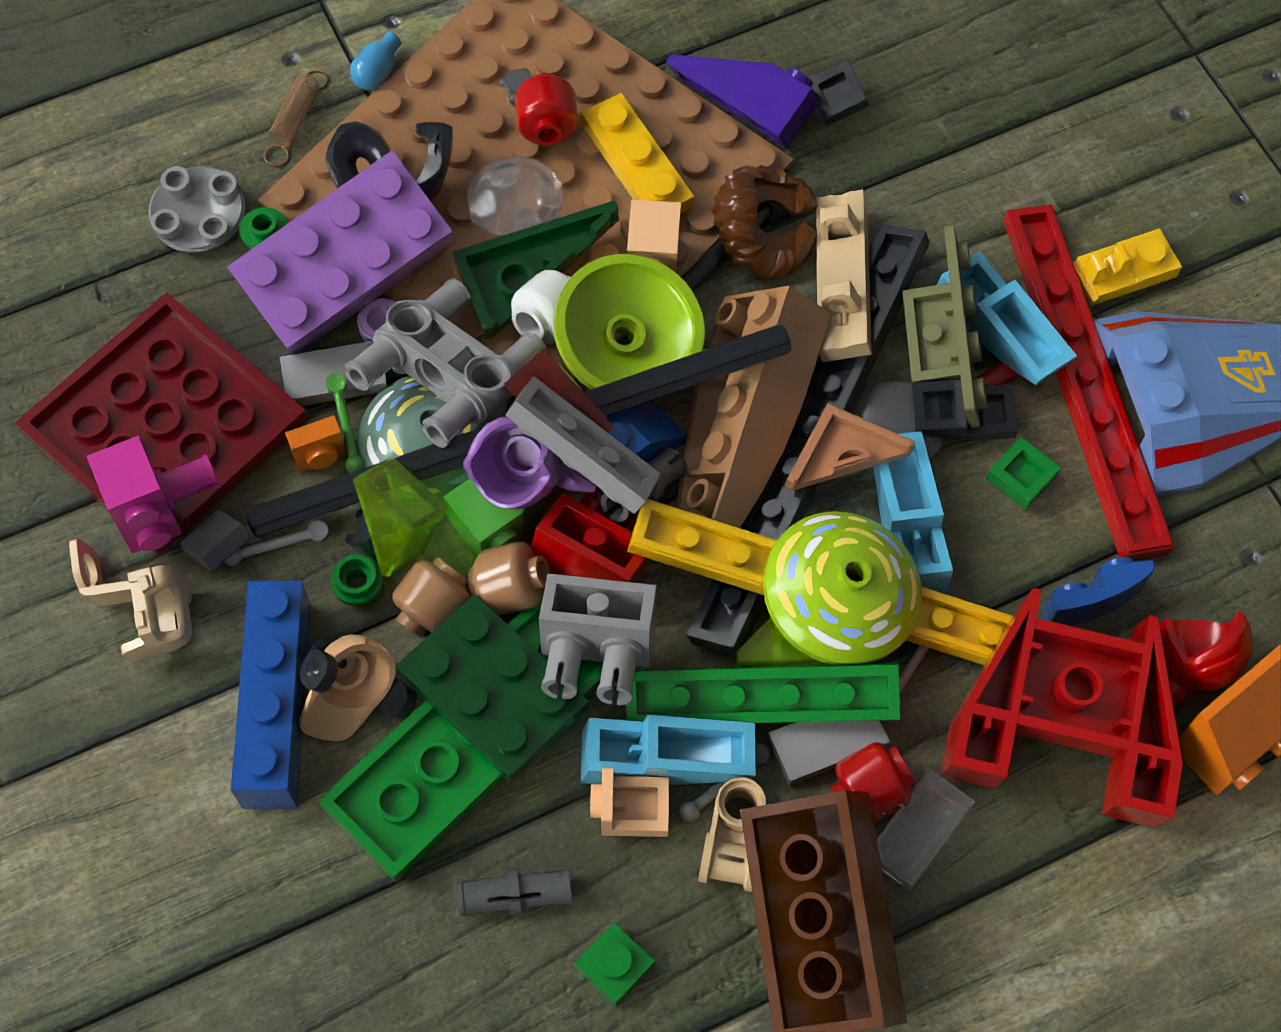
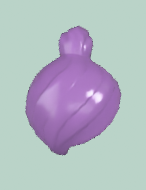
(516, 468)

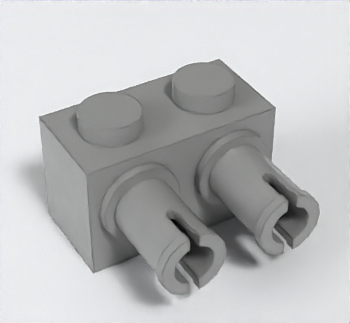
(596, 623)

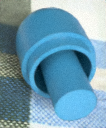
(375, 62)

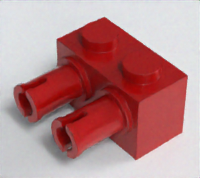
(585, 543)

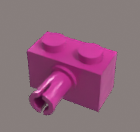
(144, 497)

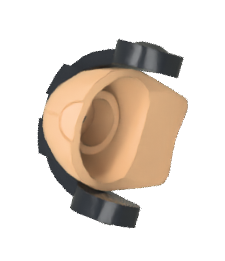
(347, 684)

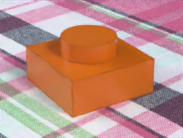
(316, 444)

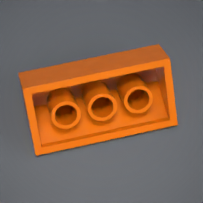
(1237, 729)

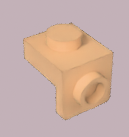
(631, 805)

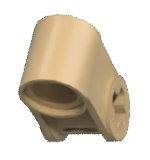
(724, 846)

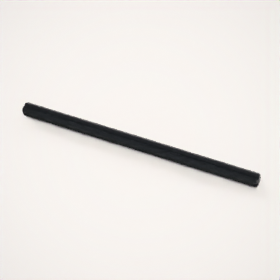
(609, 398)

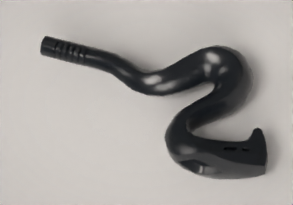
(360, 140)

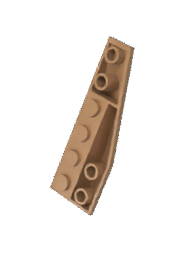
(747, 416)

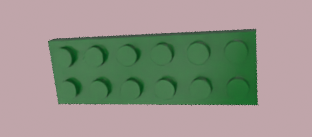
(423, 778)

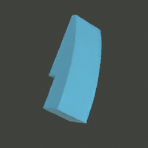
(1013, 324)
(914, 513)
(668, 747)

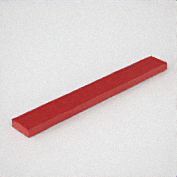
(1090, 387)

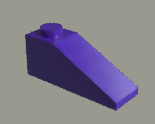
(753, 91)

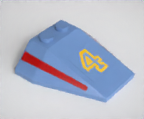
(1199, 389)

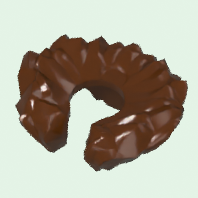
(736, 218)

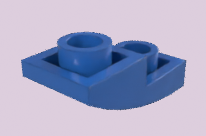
(1110, 588)

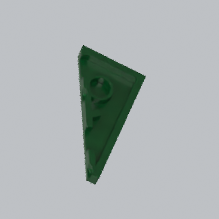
(504, 264)

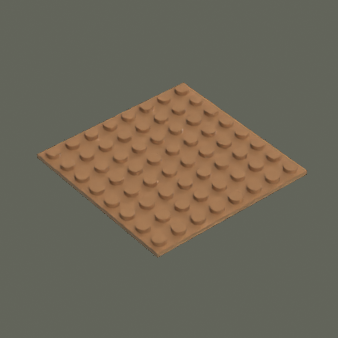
(457, 84)

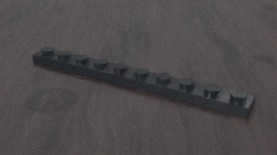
(731, 611)

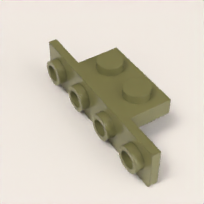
(940, 333)

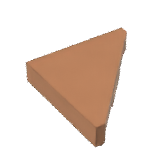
(845, 446)

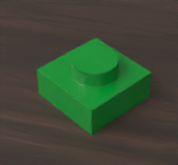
(1023, 473)
(614, 964)

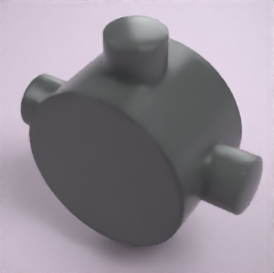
(513, 81)

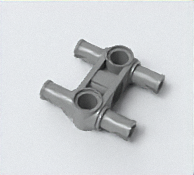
(443, 360)

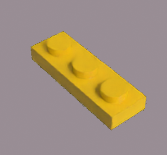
(634, 153)

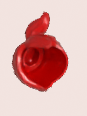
(1204, 653)

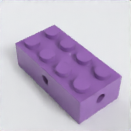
(342, 253)

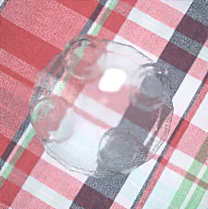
(514, 195)

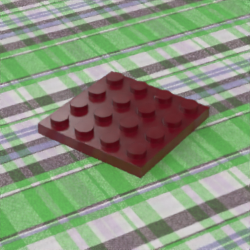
(175, 391)

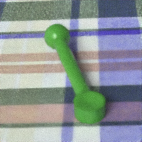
(337, 385)

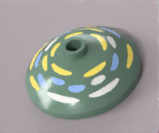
(395, 425)

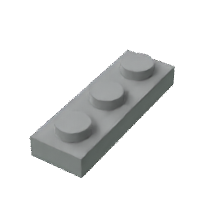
(583, 445)

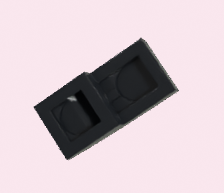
(941, 411)

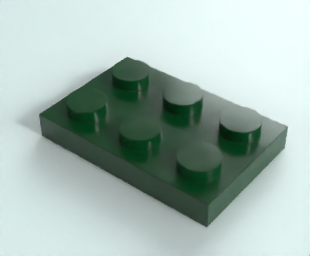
(490, 687)

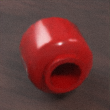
(546, 109)
(879, 773)

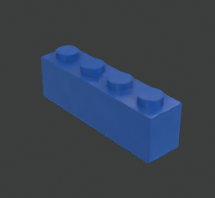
(271, 696)

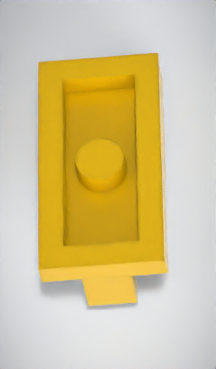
(1126, 267)

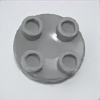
(196, 208)

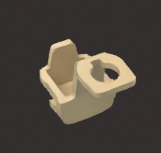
(160, 583)

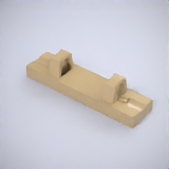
(844, 274)

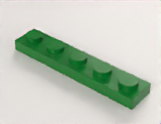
(769, 693)

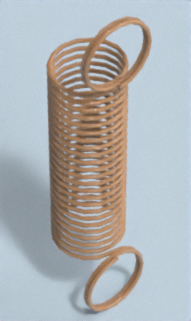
(283, 122)

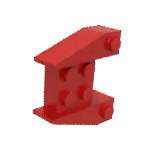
(1078, 694)

